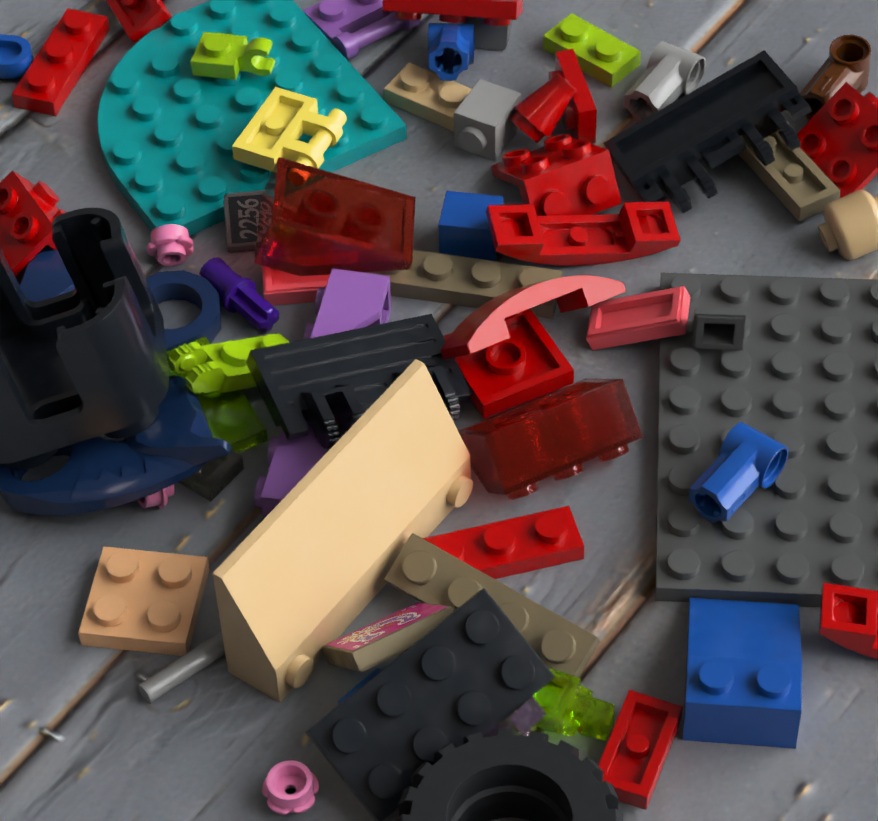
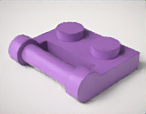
(355, 23)

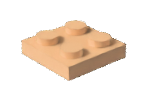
(144, 601)

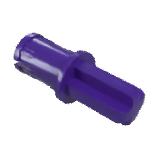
(240, 294)

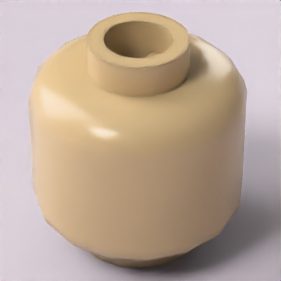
(851, 225)

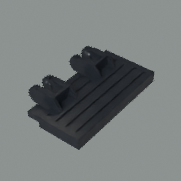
(708, 127)
(348, 374)

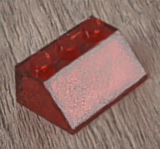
(551, 436)

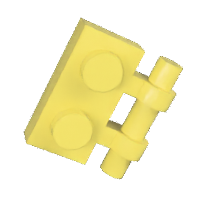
(280, 125)

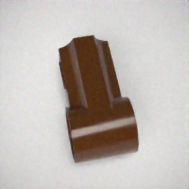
(847, 63)

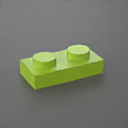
(596, 50)

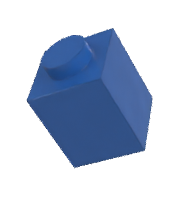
(465, 225)

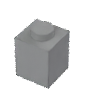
(484, 120)

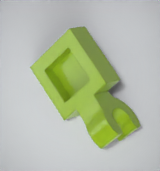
(226, 55)

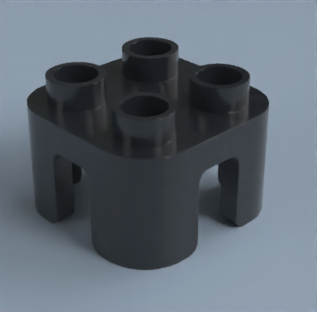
(84, 357)

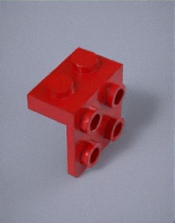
(844, 139)
(562, 176)
(25, 219)

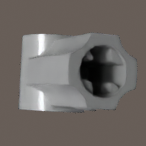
(667, 75)

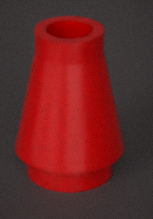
(543, 108)

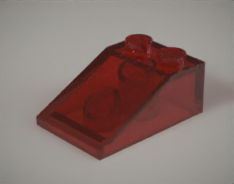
(331, 221)

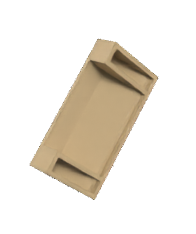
(339, 534)

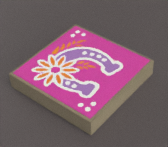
(385, 637)

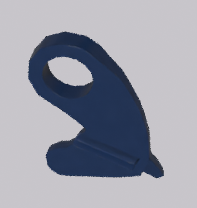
(48, 278)
(119, 471)

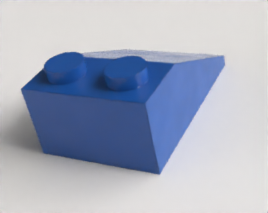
(743, 673)

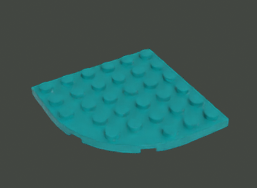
(174, 131)

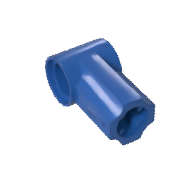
(450, 48)
(742, 465)

